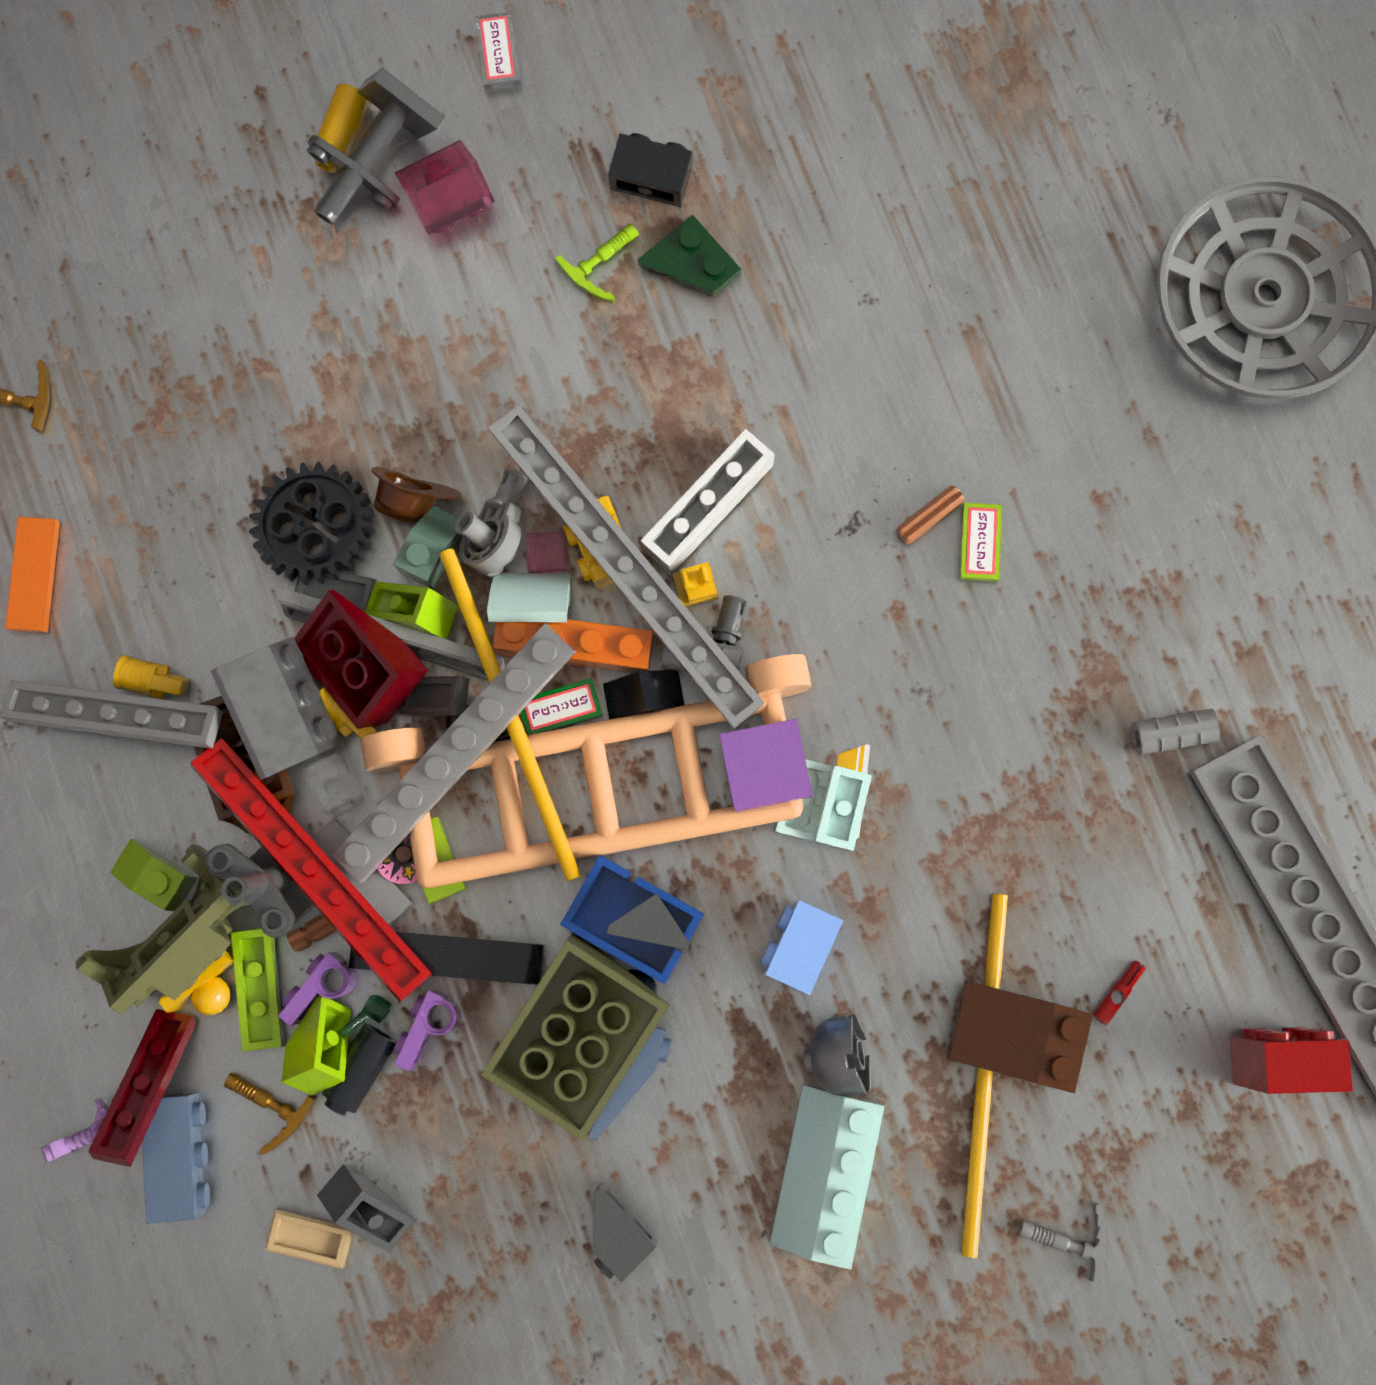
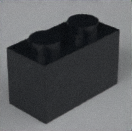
(650, 169)

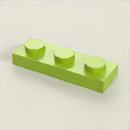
(257, 990)

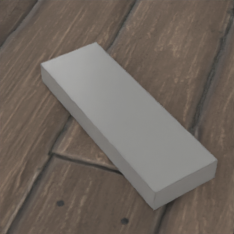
(377, 890)

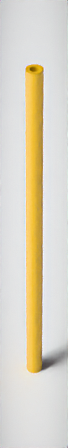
(515, 728)
(983, 1090)

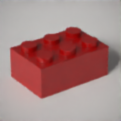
(1291, 1061)

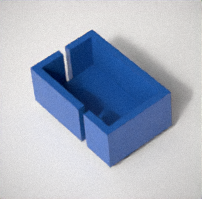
(610, 895)

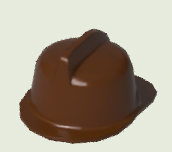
(407, 497)

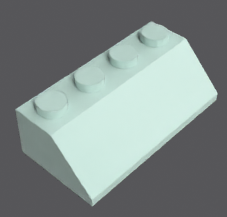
(827, 1176)

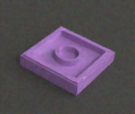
(765, 765)

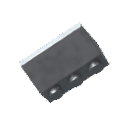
(276, 707)

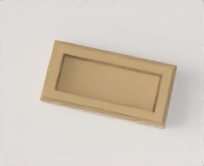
(308, 1238)

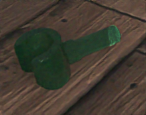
(375, 1008)

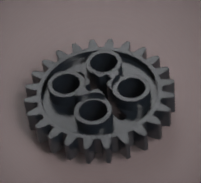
(334, 496)

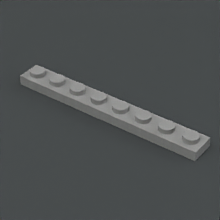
(453, 753)

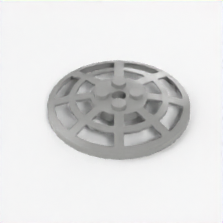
(1277, 269)

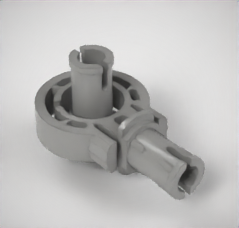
(494, 530)

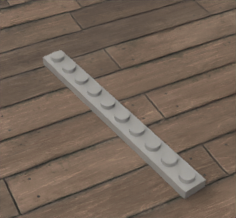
(626, 567)

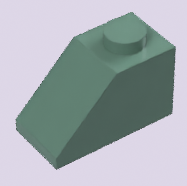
(426, 540)

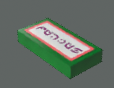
(562, 707)

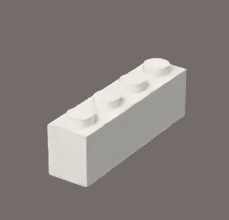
(707, 502)

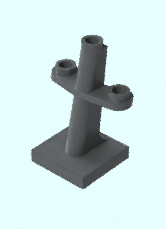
(397, 108)
(263, 885)

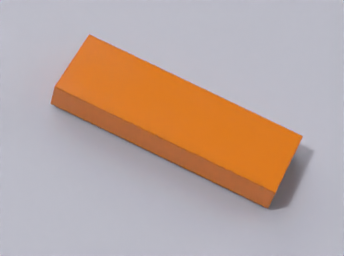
(32, 574)

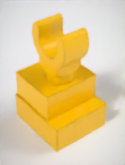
(695, 585)

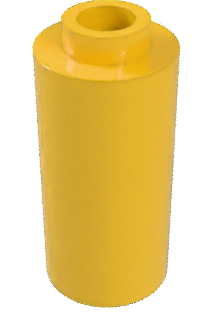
(343, 122)

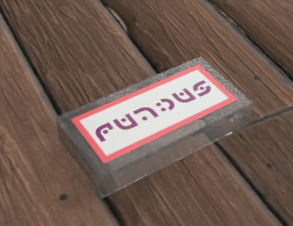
(497, 50)

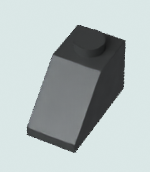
(364, 1208)
(618, 1236)

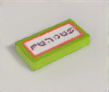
(980, 542)

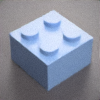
(801, 946)

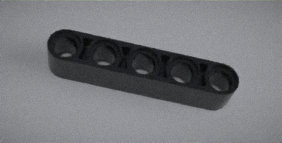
(472, 958)

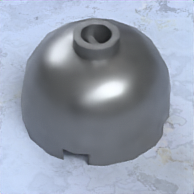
(839, 1057)

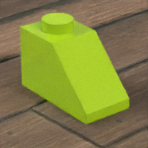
(412, 607)
(153, 876)
(316, 1050)

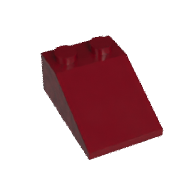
(358, 661)

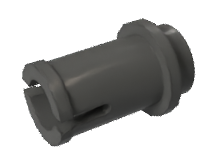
(729, 620)

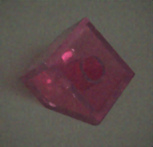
(445, 187)

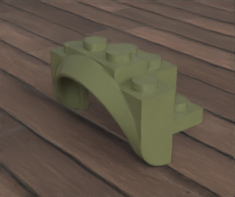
(174, 952)

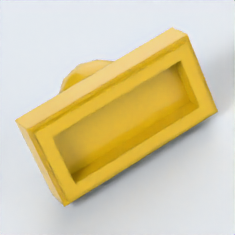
(209, 993)

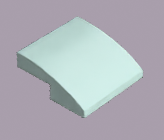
(529, 597)
(833, 811)

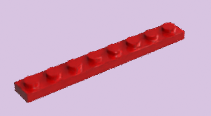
(311, 870)

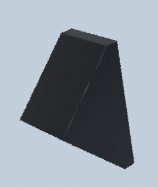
(643, 693)

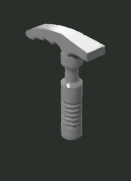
(1062, 1242)

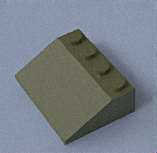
(576, 1037)

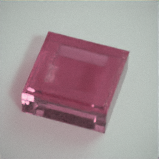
(546, 552)

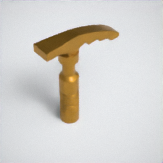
(39, 404)
(265, 1100)

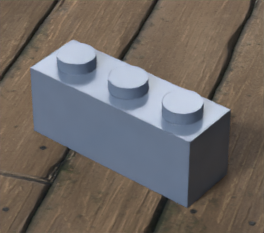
(176, 1161)

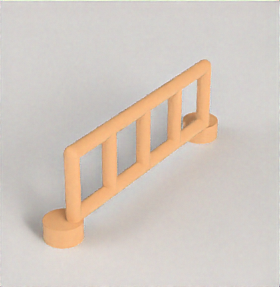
(404, 747)

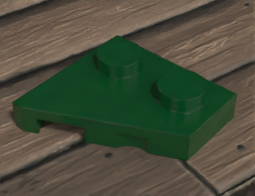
(692, 258)

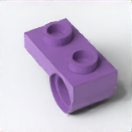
(300, 999)
(411, 1044)

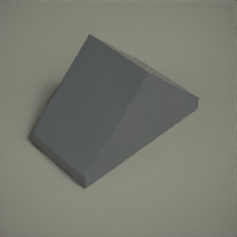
(651, 924)

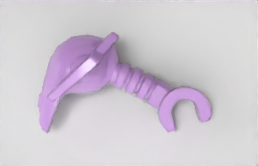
(78, 1140)

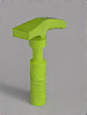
(602, 253)

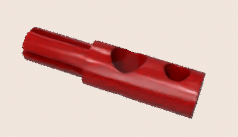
(1108, 1008)

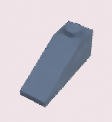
(645, 1064)

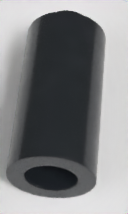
(363, 1065)

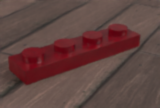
(142, 1088)

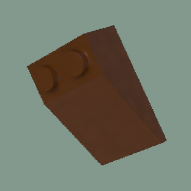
(1020, 1036)

